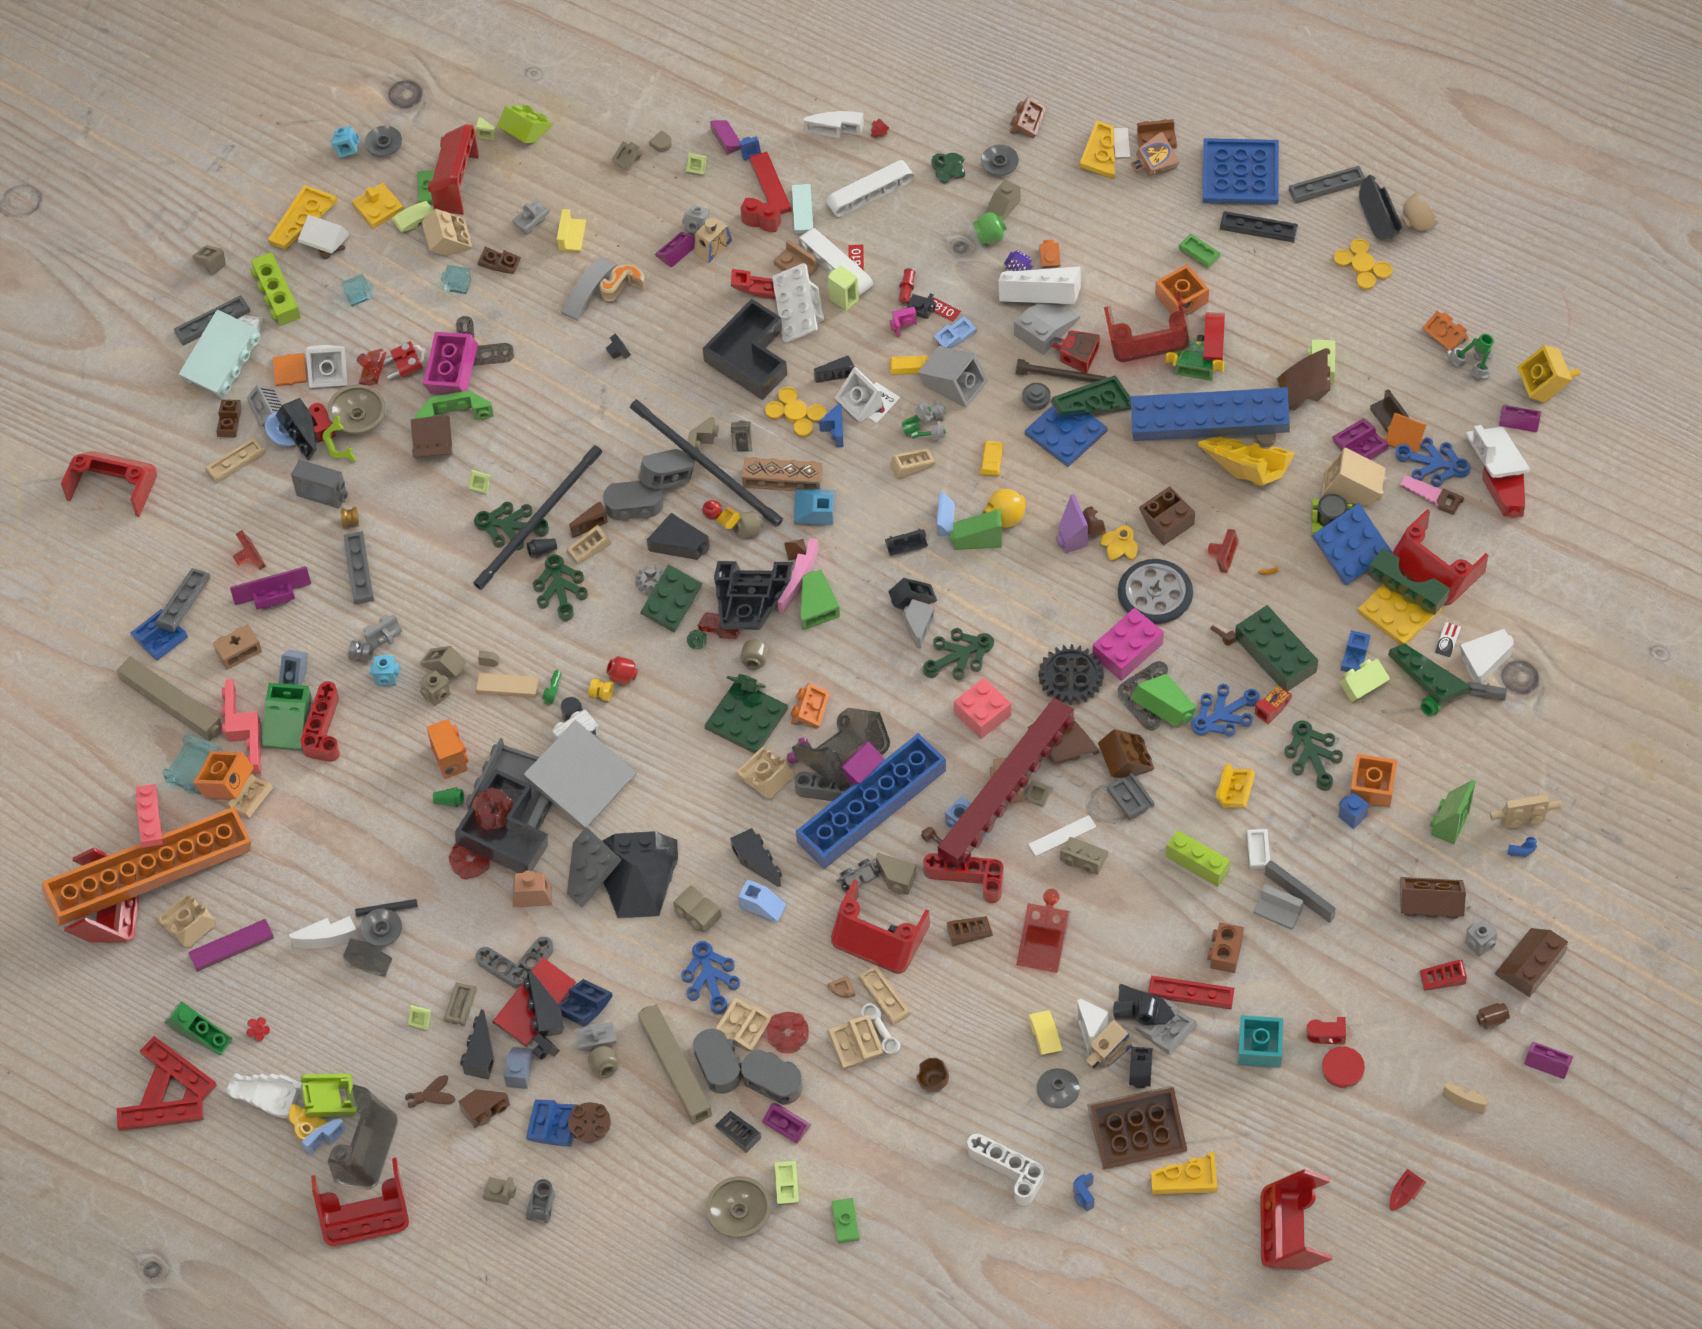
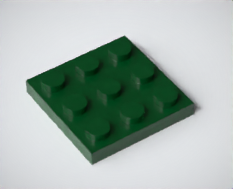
(746, 717)

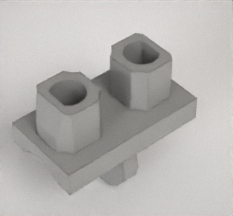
(530, 216)
(382, 632)
(595, 1036)

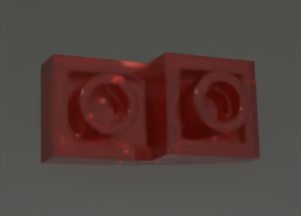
(711, 623)

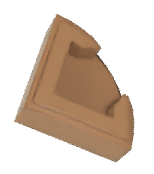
(842, 987)

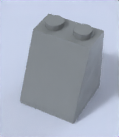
(953, 375)

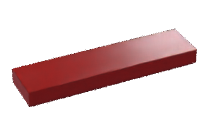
(769, 181)
(1192, 992)

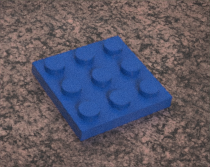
(1065, 435)
(1350, 543)

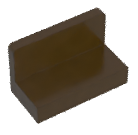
(1385, 409)

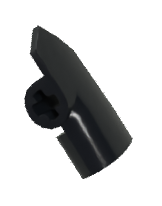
(1141, 1007)

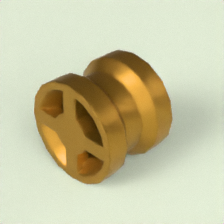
(349, 517)

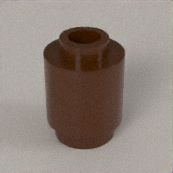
(1492, 1015)

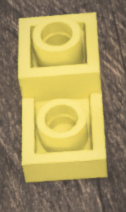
(1045, 1032)

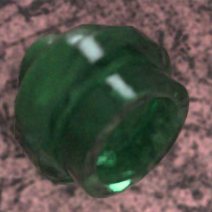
(697, 639)

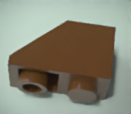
(482, 1105)

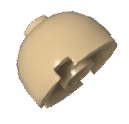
(1418, 214)

